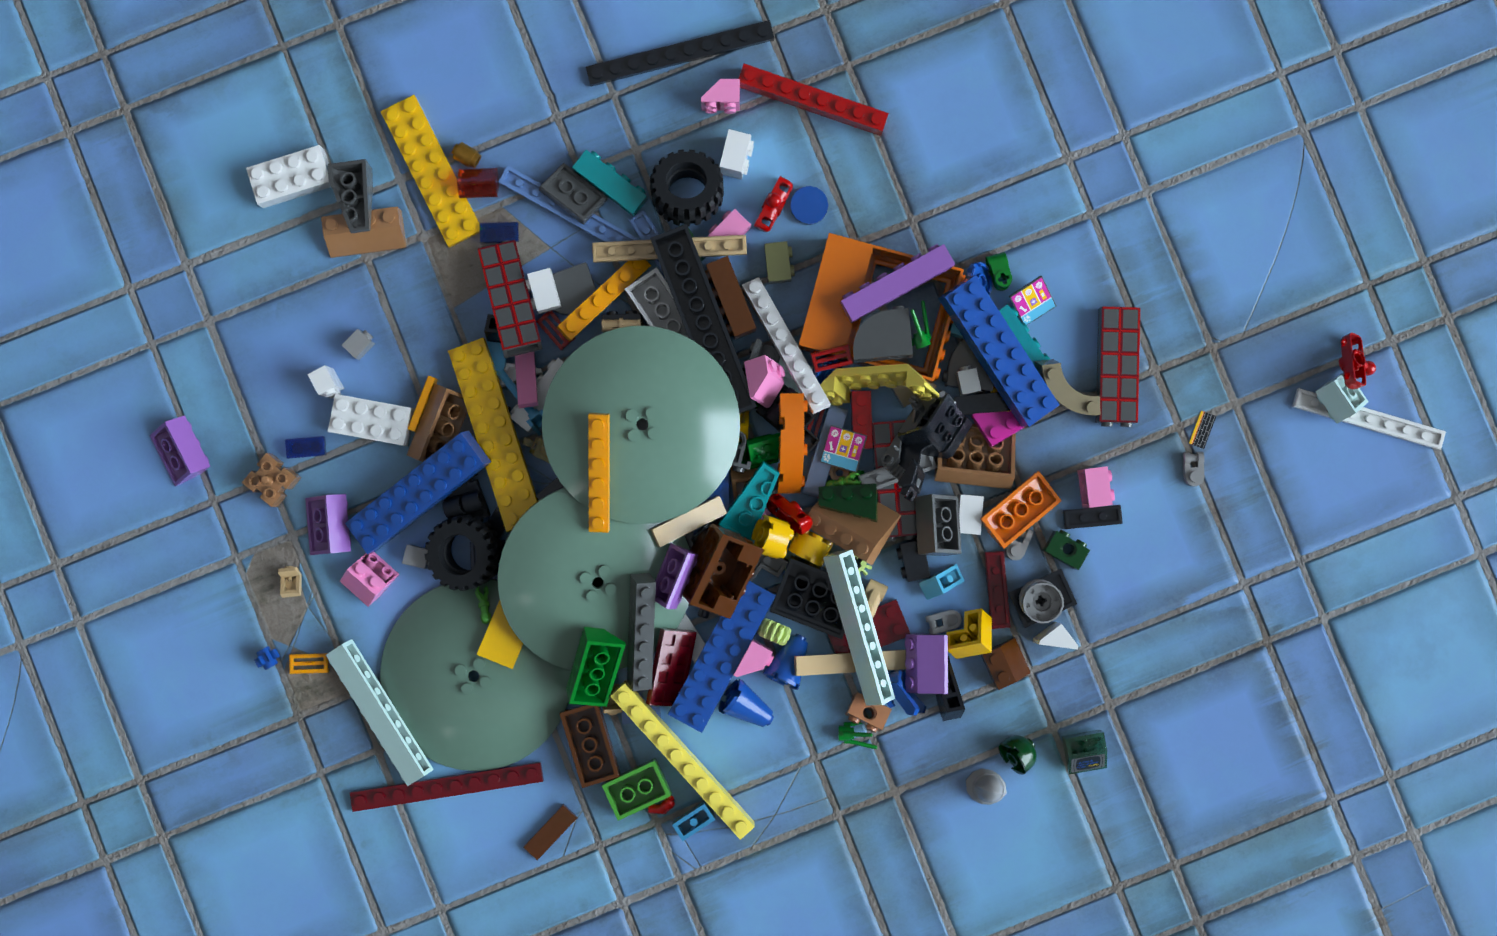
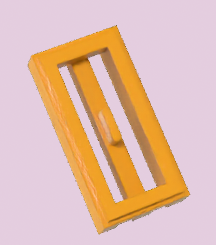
(325, 662)

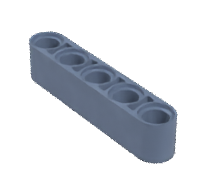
(819, 471)

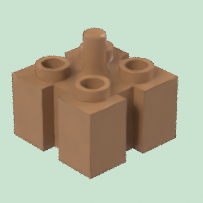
(271, 480)

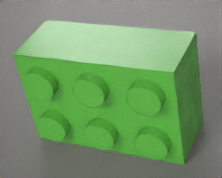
(636, 789)

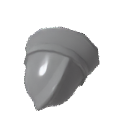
(986, 786)

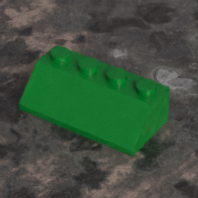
(594, 667)

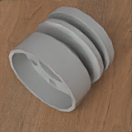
(1051, 604)

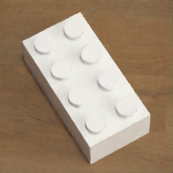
(289, 176)
(656, 302)
(370, 420)

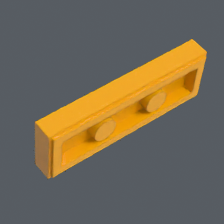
(430, 381)

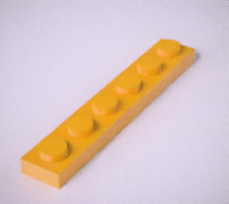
(602, 298)
(599, 472)

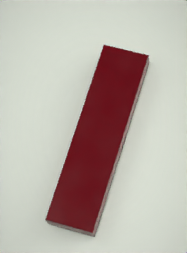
(997, 589)

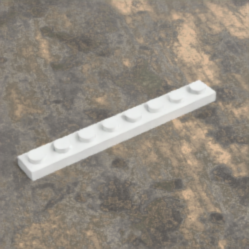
(786, 345)

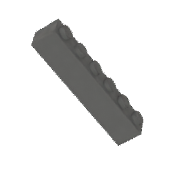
(641, 631)

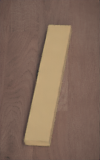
(842, 663)

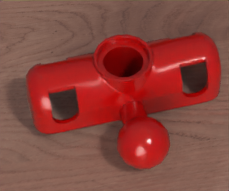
(773, 204)
(1353, 362)
(790, 512)

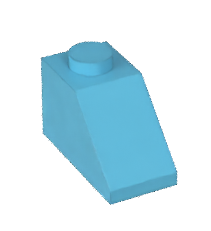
(941, 582)

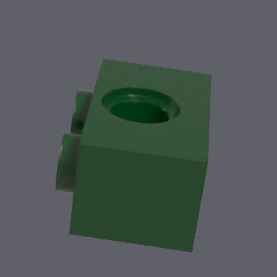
(1055, 548)

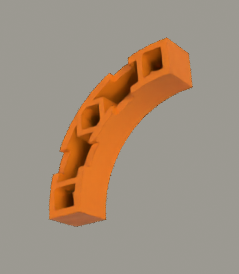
(791, 443)

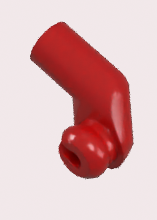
(662, 808)

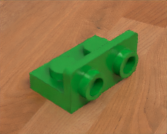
(763, 449)

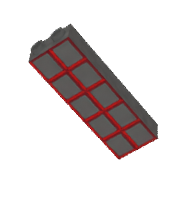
(509, 298)
(1118, 365)
(883, 435)

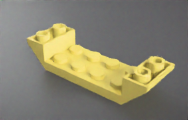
(842, 380)

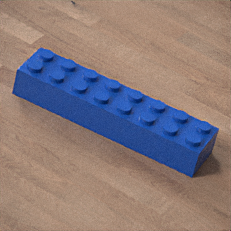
(998, 351)
(418, 492)
(720, 658)

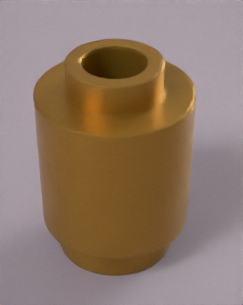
(466, 155)

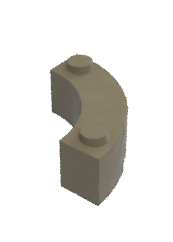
(1080, 402)

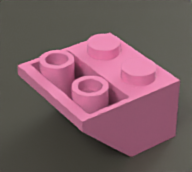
(722, 97)
(369, 578)

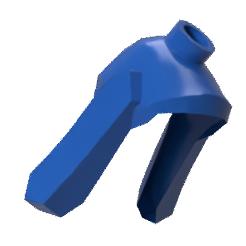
(909, 701)

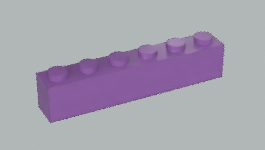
(897, 283)

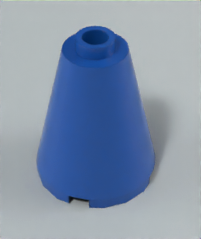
(782, 666)
(745, 705)

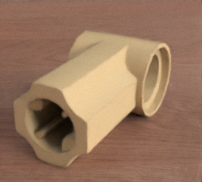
(874, 593)

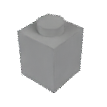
(359, 343)
(968, 380)
(415, 556)

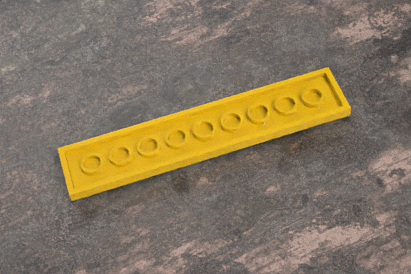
(494, 430)

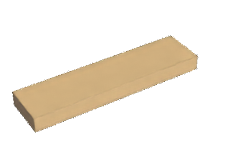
(688, 522)

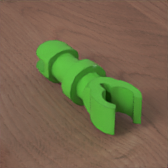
(848, 480)
(483, 605)

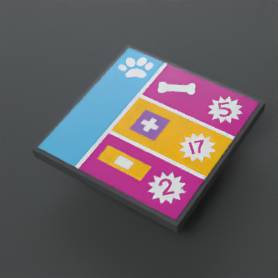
(1032, 300)
(843, 448)

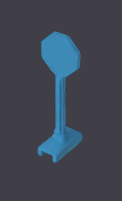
(499, 362)

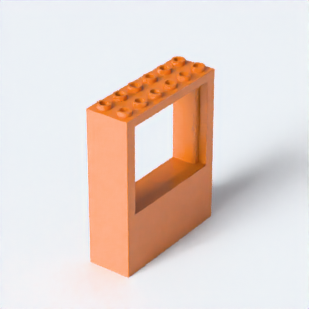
(844, 269)

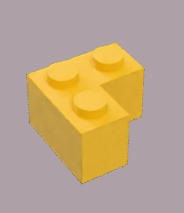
(974, 638)

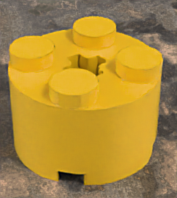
(772, 536)
(810, 547)

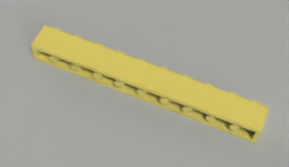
(683, 759)

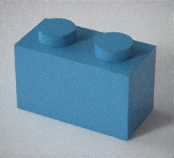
(693, 820)

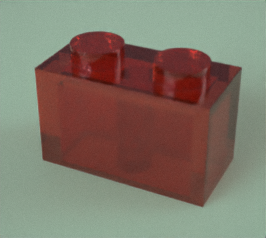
(478, 183)

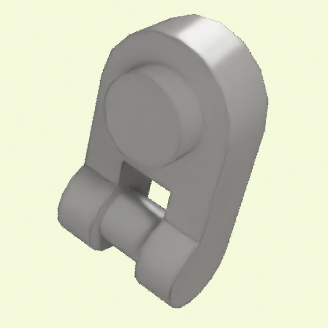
(1193, 475)
(1016, 549)
(951, 620)

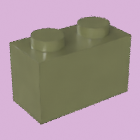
(778, 262)

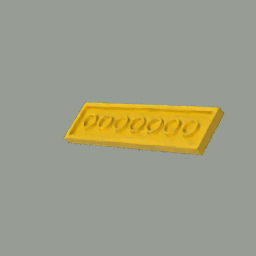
(431, 170)

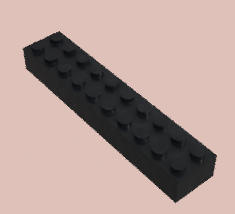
(699, 307)

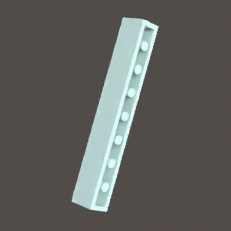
(859, 627)
(379, 712)

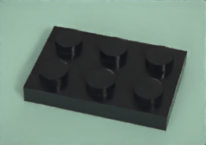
(1059, 581)

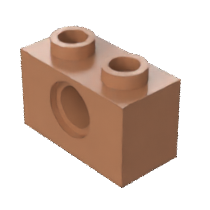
(879, 713)

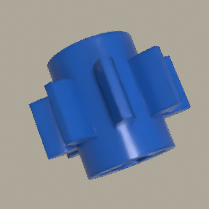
(267, 658)

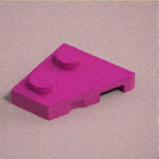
(996, 426)

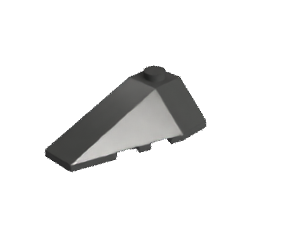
(353, 191)

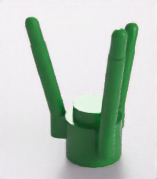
(921, 338)
(847, 733)

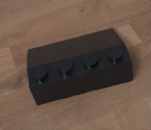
(808, 598)

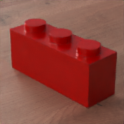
(862, 415)

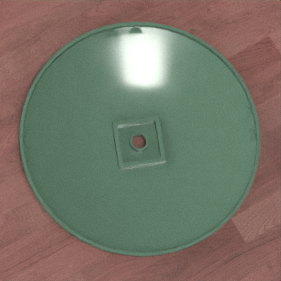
(652, 378)
(550, 574)
(460, 719)

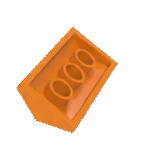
(1020, 510)

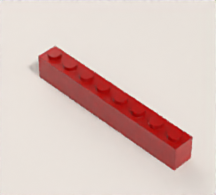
(812, 99)

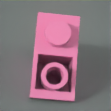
(732, 224)

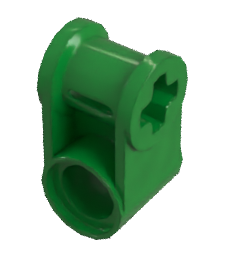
(998, 268)

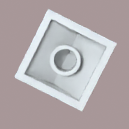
(1055, 636)

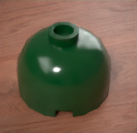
(1019, 753)

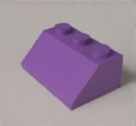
(179, 450)
(327, 524)
(674, 575)
(926, 663)

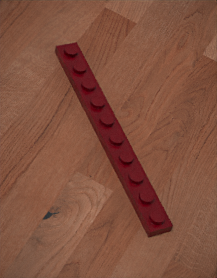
(446, 786)

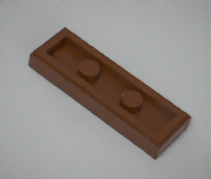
(550, 832)

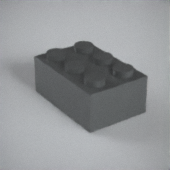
(938, 525)

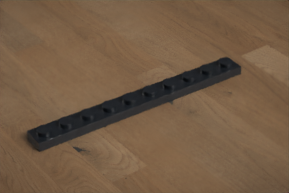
(680, 53)

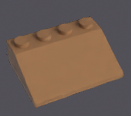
(979, 463)
(855, 533)

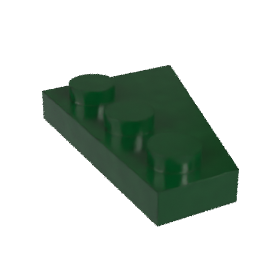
(851, 499)

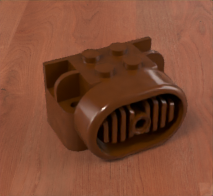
(721, 570)

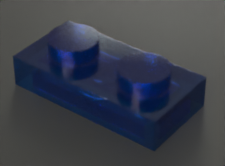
(499, 232)
(305, 447)

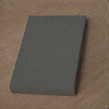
(573, 193)

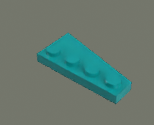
(751, 502)

